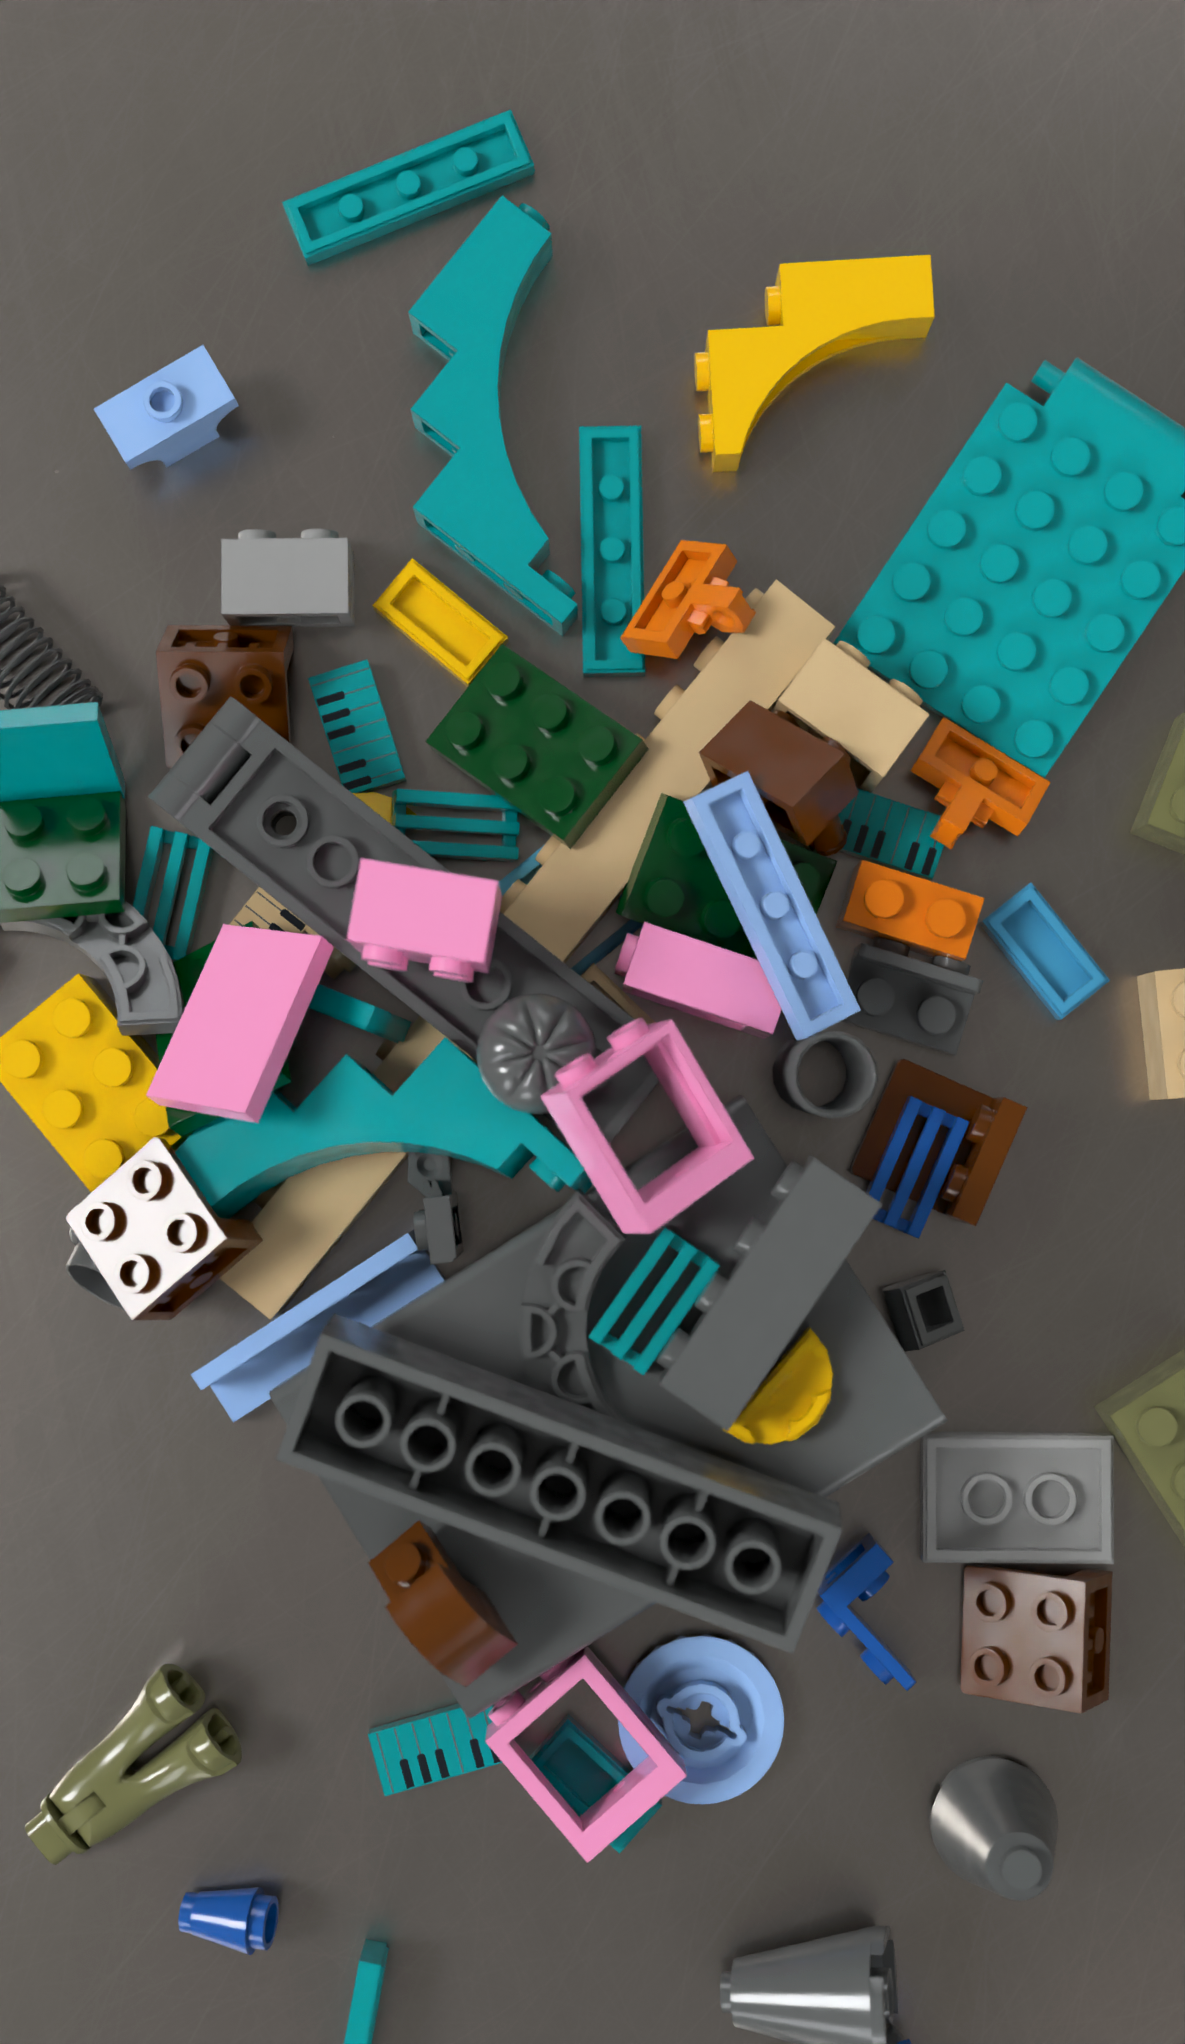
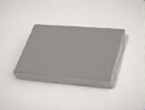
(1017, 1497)

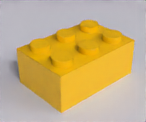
(84, 1080)

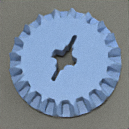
(741, 1697)

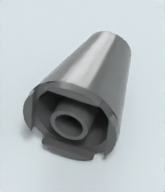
(996, 1827)
(817, 1990)

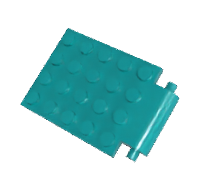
(1033, 563)

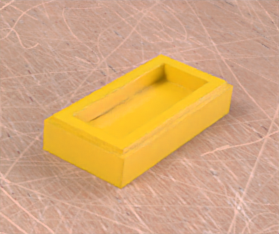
(439, 622)

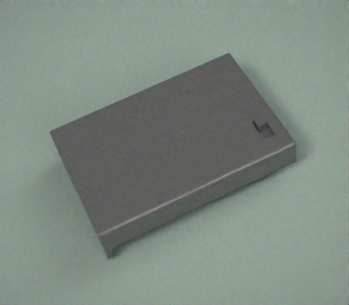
(475, 1318)

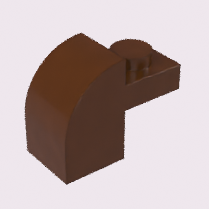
(438, 1609)

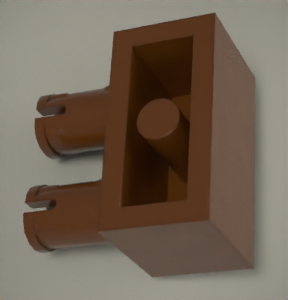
(795, 774)

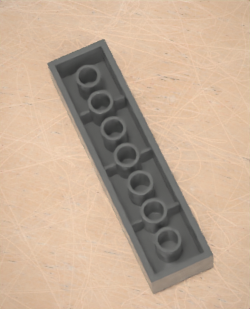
(562, 1482)

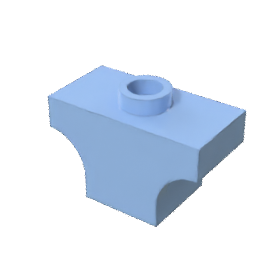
(168, 411)

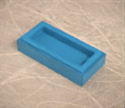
(1044, 951)

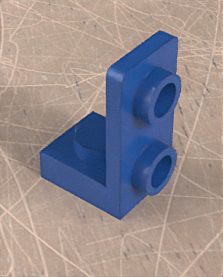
(862, 1575)

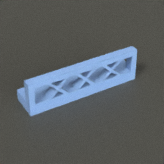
(772, 906)
(287, 1344)

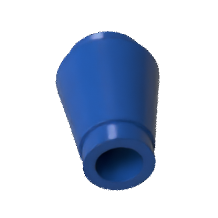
(232, 1918)

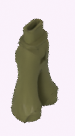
(104, 1790)

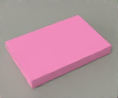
(240, 1022)

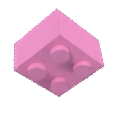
(424, 918)

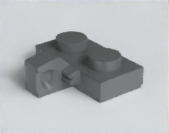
(438, 1224)

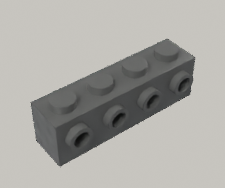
(767, 1292)

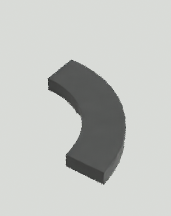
(132, 960)
(558, 1302)

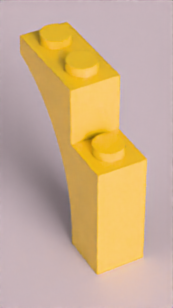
(818, 314)

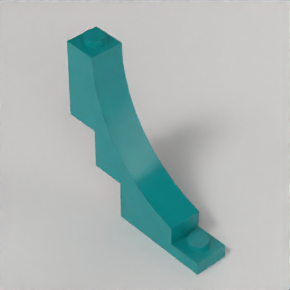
(475, 498)
(353, 1113)

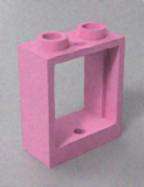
(698, 980)
(719, 1143)
(622, 1803)

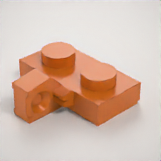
(687, 600)
(976, 783)

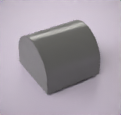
(923, 1310)

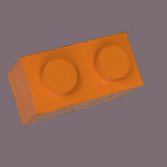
(909, 911)

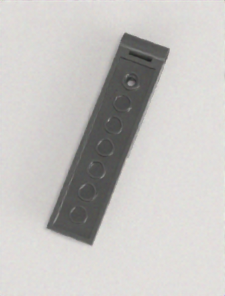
(248, 777)

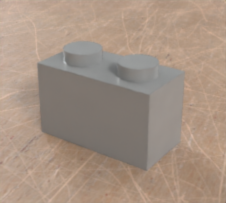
(288, 579)

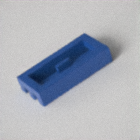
(924, 1205)

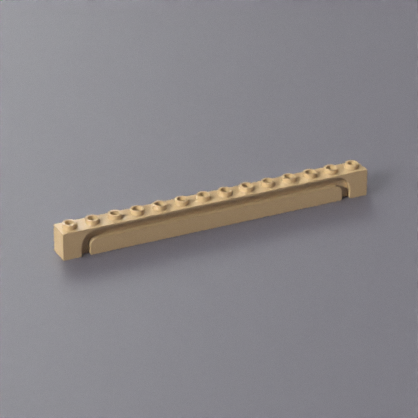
(557, 908)

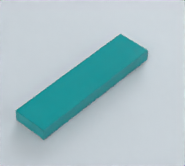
(409, 187)
(611, 547)

